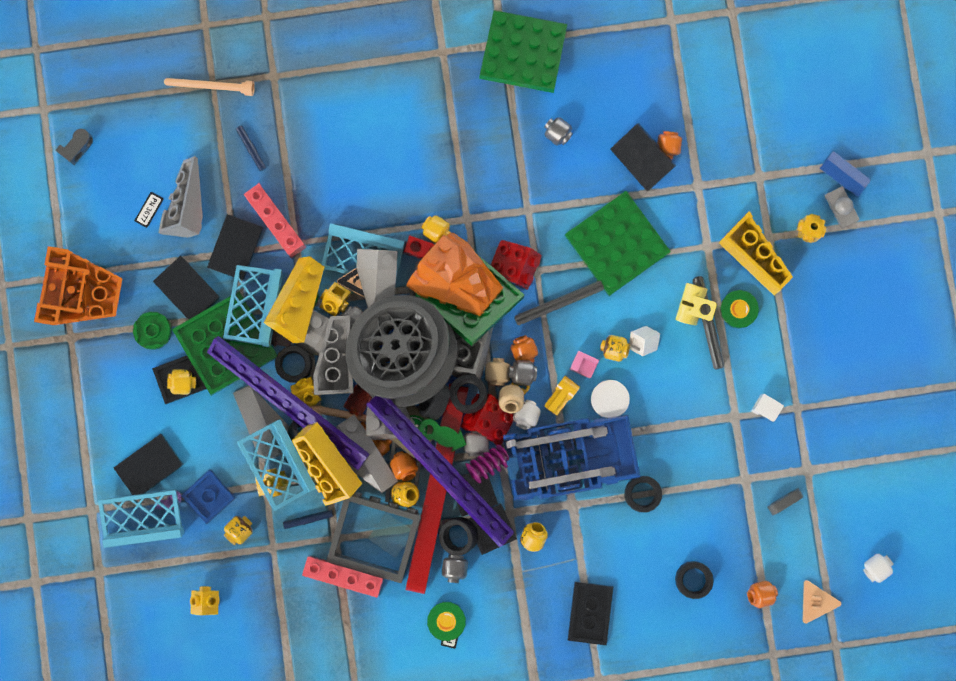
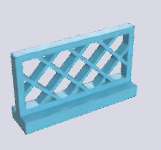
(361, 237)
(272, 293)
(293, 461)
(140, 535)

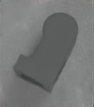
(77, 146)

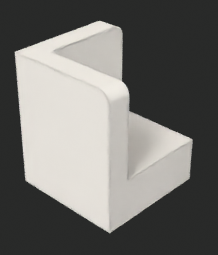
(644, 340)
(767, 407)

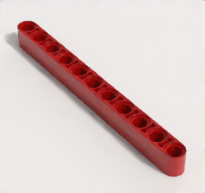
(433, 506)

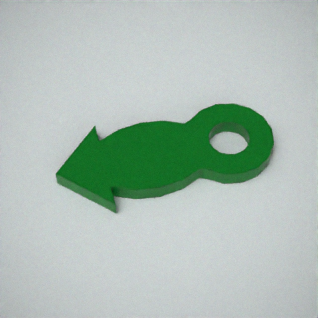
(443, 435)

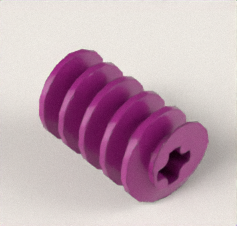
(487, 463)

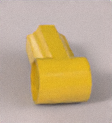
(564, 392)

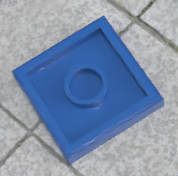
(208, 496)

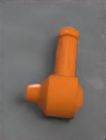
(382, 445)

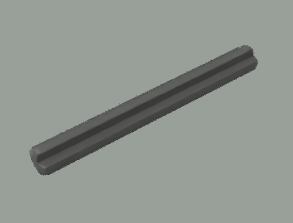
(559, 302)
(710, 330)

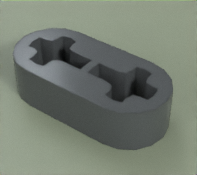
(785, 501)

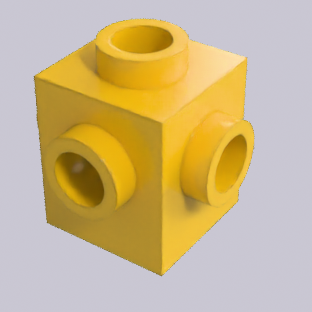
(805, 230)
(332, 302)
(305, 391)
(269, 480)
(204, 601)

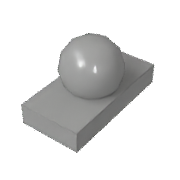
(842, 207)

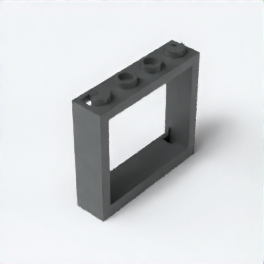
(366, 567)

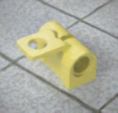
(691, 304)

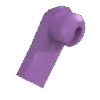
(169, 501)

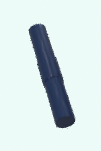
(250, 148)
(308, 519)

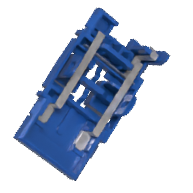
(606, 452)

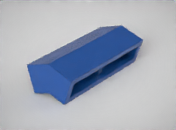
(845, 174)

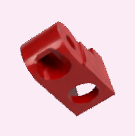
(417, 247)

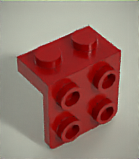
(516, 263)
(489, 421)

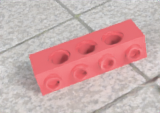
(275, 220)
(342, 576)

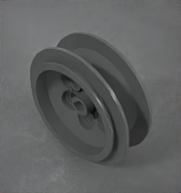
(427, 367)

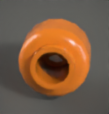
(670, 143)
(524, 348)
(403, 466)
(762, 594)

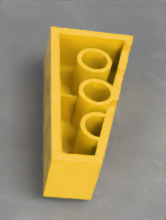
(756, 254)
(296, 301)
(326, 464)

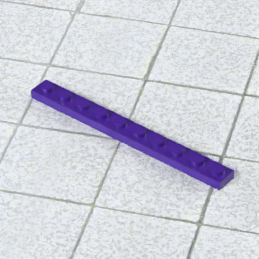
(284, 399)
(441, 469)

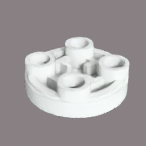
(610, 399)

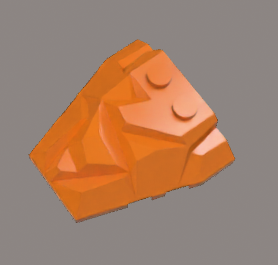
(455, 276)
(76, 290)

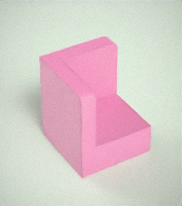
(584, 364)

